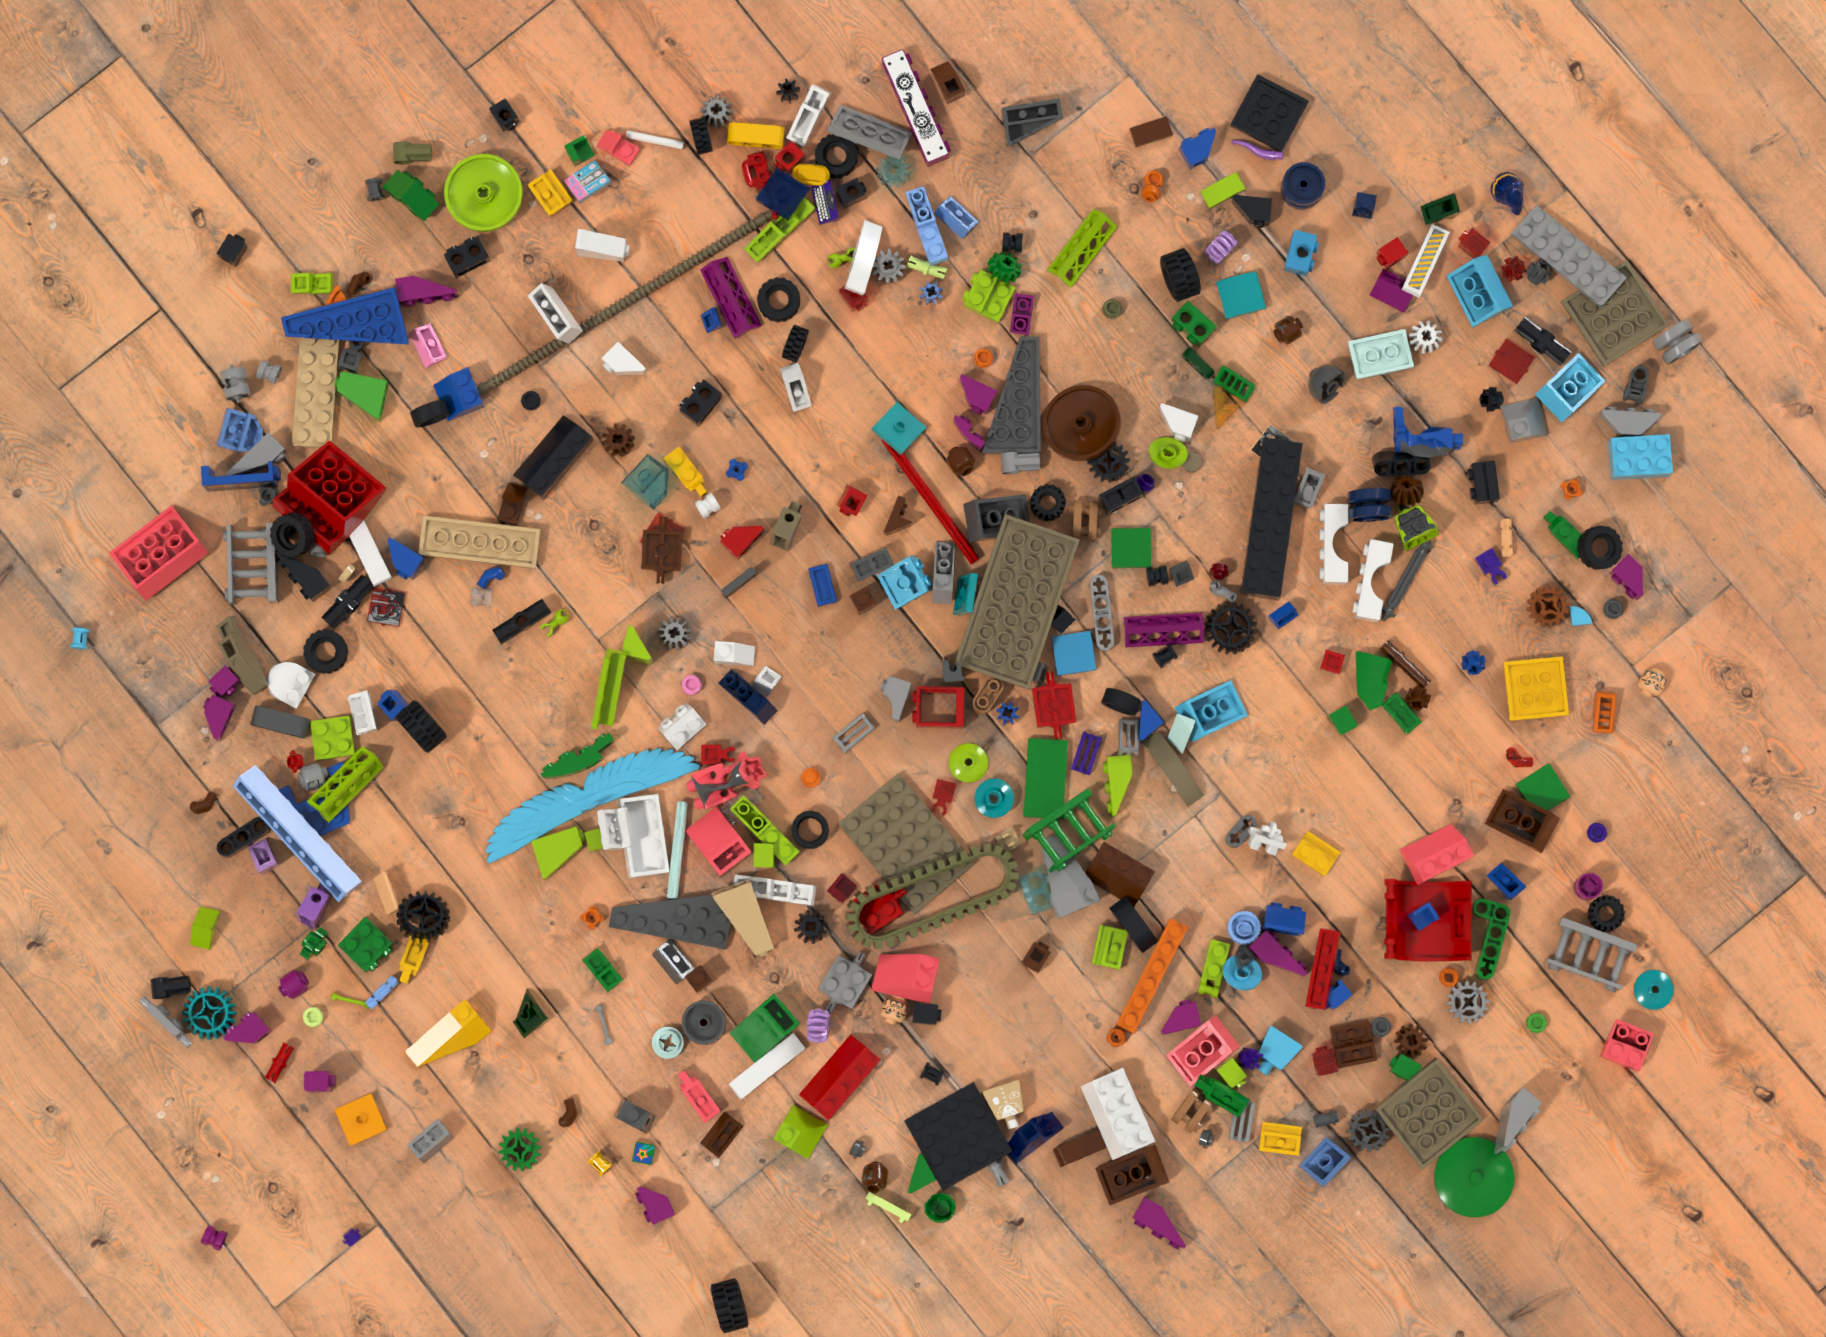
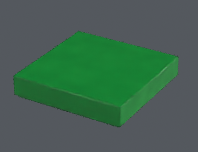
(1131, 547)
(1543, 788)

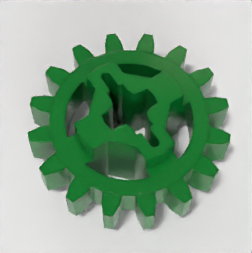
(528, 1148)

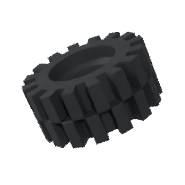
(701, 135)
(795, 343)
(1045, 514)
(1594, 916)

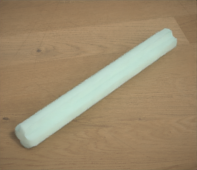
(677, 850)

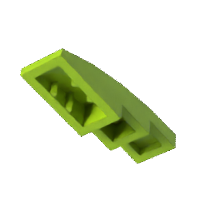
(777, 231)

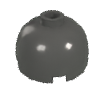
(1325, 382)

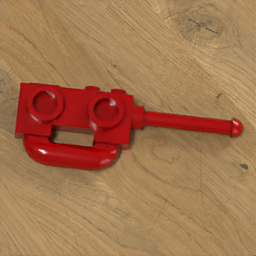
(759, 162)

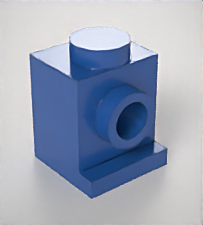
(387, 702)
(1338, 995)

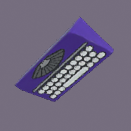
(825, 203)

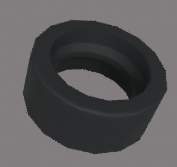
(430, 413)
(1121, 701)
(806, 815)

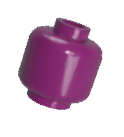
(293, 984)

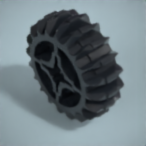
(1222, 627)
(440, 918)

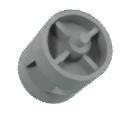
(235, 384)

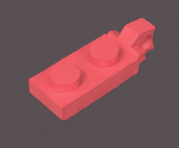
(698, 1097)

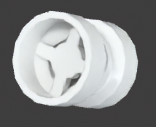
(707, 505)

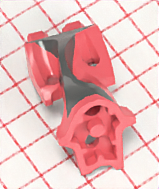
(711, 788)

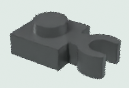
(351, 358)

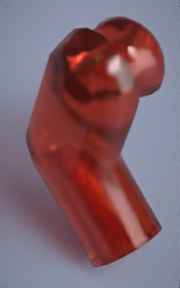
(1516, 760)

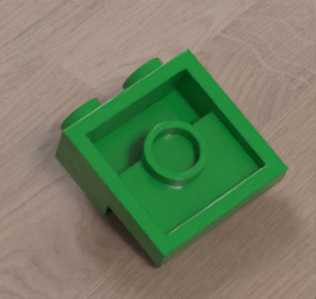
(366, 945)

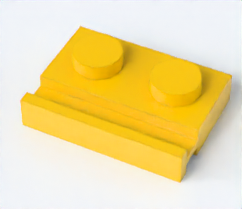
(550, 193)
(1315, 853)
(1280, 1138)

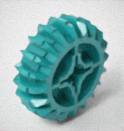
(206, 1003)

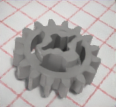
(1460, 996)

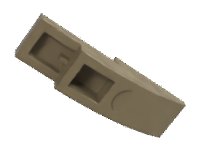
(240, 659)

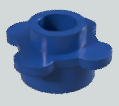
(731, 471)

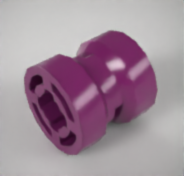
(214, 1237)

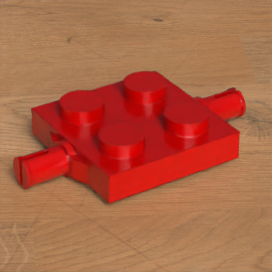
(1054, 705)
(881, 911)

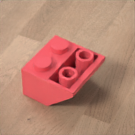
(1626, 1045)

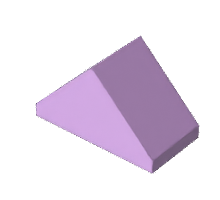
(263, 856)

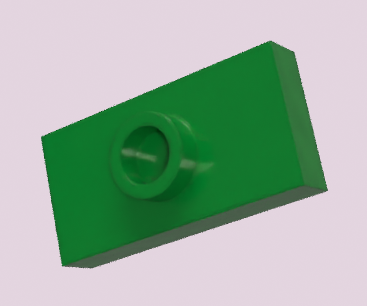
(1401, 713)

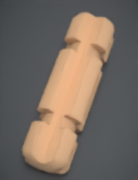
(1506, 537)

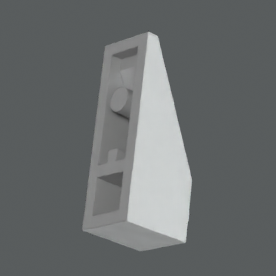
(258, 456)

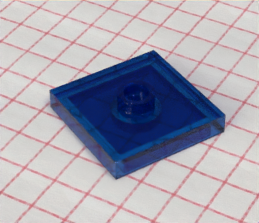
(782, 194)

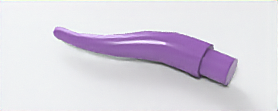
(1265, 154)

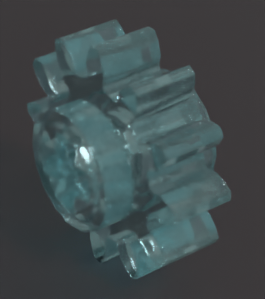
(889, 177)

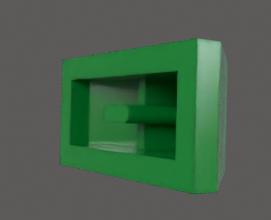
(921, 1176)

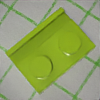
(1109, 947)

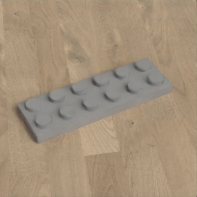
(1568, 256)

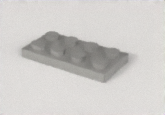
(869, 132)

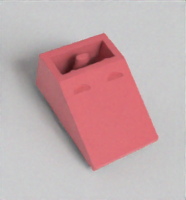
(718, 842)

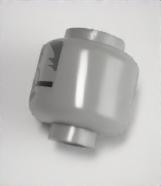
(312, 776)

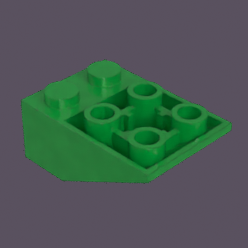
(764, 1028)

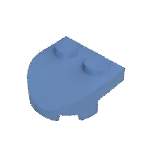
(239, 431)

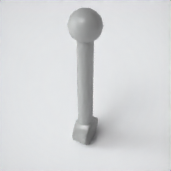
(599, 1008)

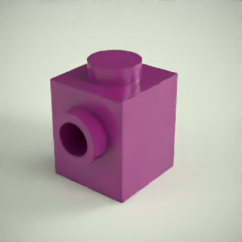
(224, 682)

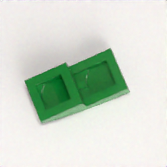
(602, 969)

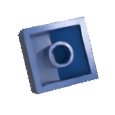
(459, 394)
(1284, 920)

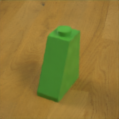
(364, 392)

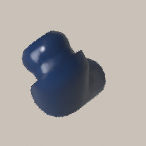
(1340, 968)

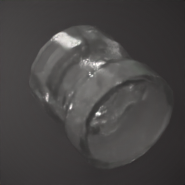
(481, 597)

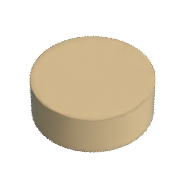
(347, 573)

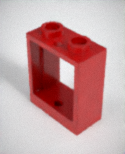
(917, 698)

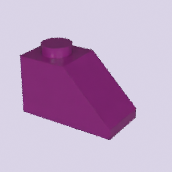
(977, 395)
(218, 714)
(1182, 1018)

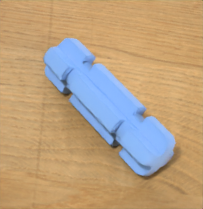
(381, 992)

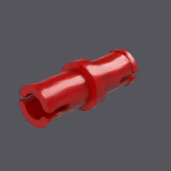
(279, 1062)

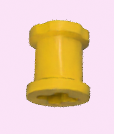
(600, 1163)

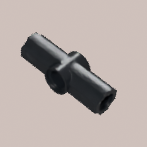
(1542, 341)
(348, 601)
(510, 628)

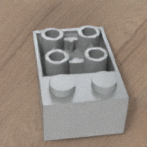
(1513, 1118)

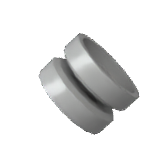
(1678, 342)

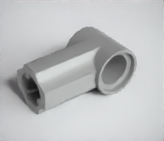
(1014, 463)

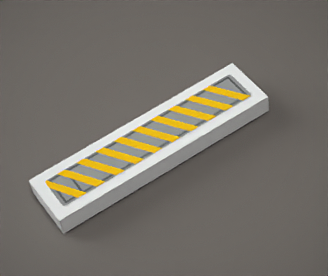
(1425, 260)

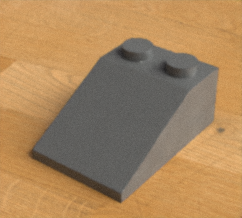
(986, 515)

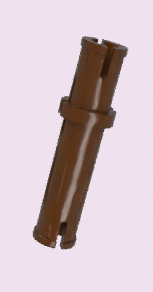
(1407, 666)

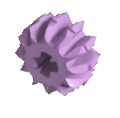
(1220, 247)
(818, 1026)

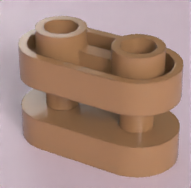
(1094, 512)
(987, 696)
(1204, 1108)

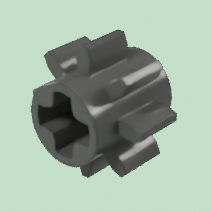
(1538, 272)

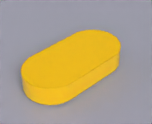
(811, 174)

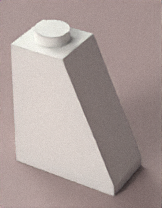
(601, 246)

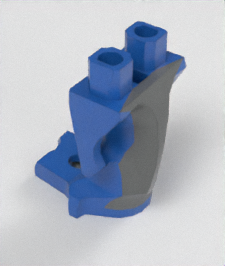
(1428, 444)

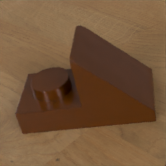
(512, 503)
(895, 522)

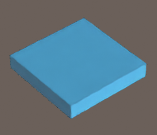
(1073, 653)

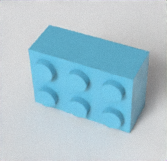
(1640, 457)

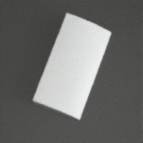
(648, 851)

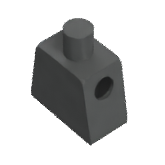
(634, 1116)

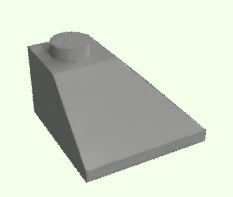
(1523, 420)

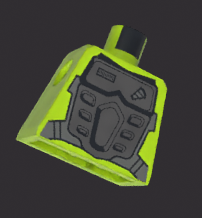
(1414, 526)

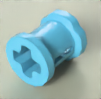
(79, 638)

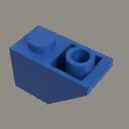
(1197, 150)

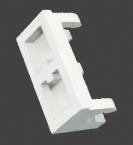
(362, 713)

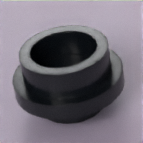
(531, 400)

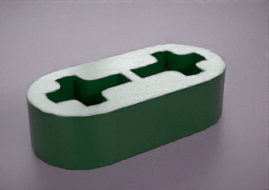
(1197, 363)

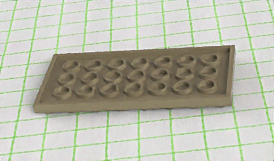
(1016, 601)

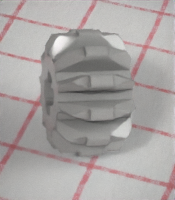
(724, 111)
(670, 628)

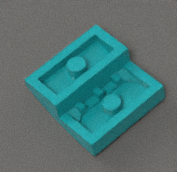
(1241, 295)

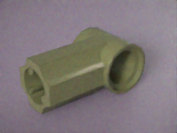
(406, 153)

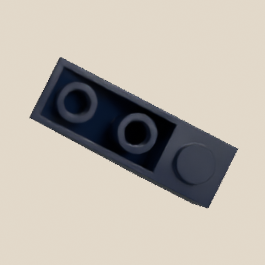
(748, 696)

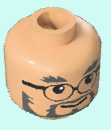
(1652, 682)
(894, 1010)

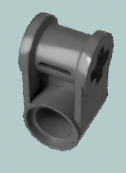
(1636, 389)

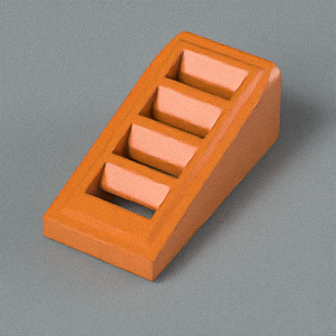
(1611, 712)

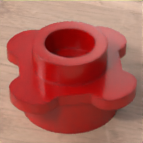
(295, 761)

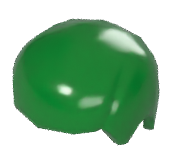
(940, 1208)

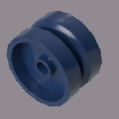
(1304, 174)
(1370, 505)

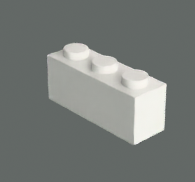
(555, 313)

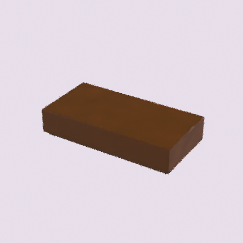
(1151, 132)

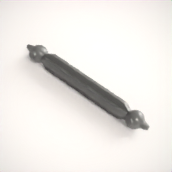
(1405, 580)

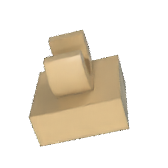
(1008, 840)

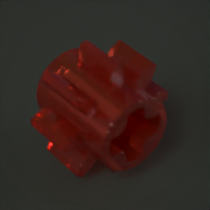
(1513, 268)

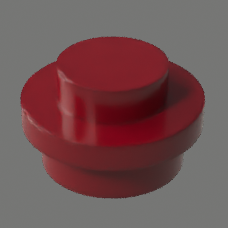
(1219, 571)

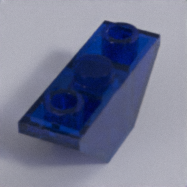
(1033, 1135)

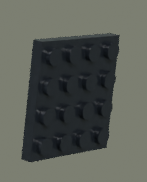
(958, 1136)

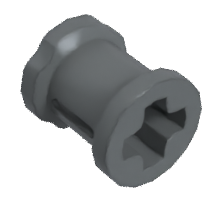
(374, 189)

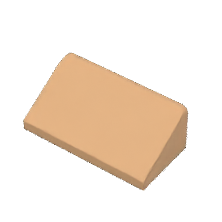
(387, 893)

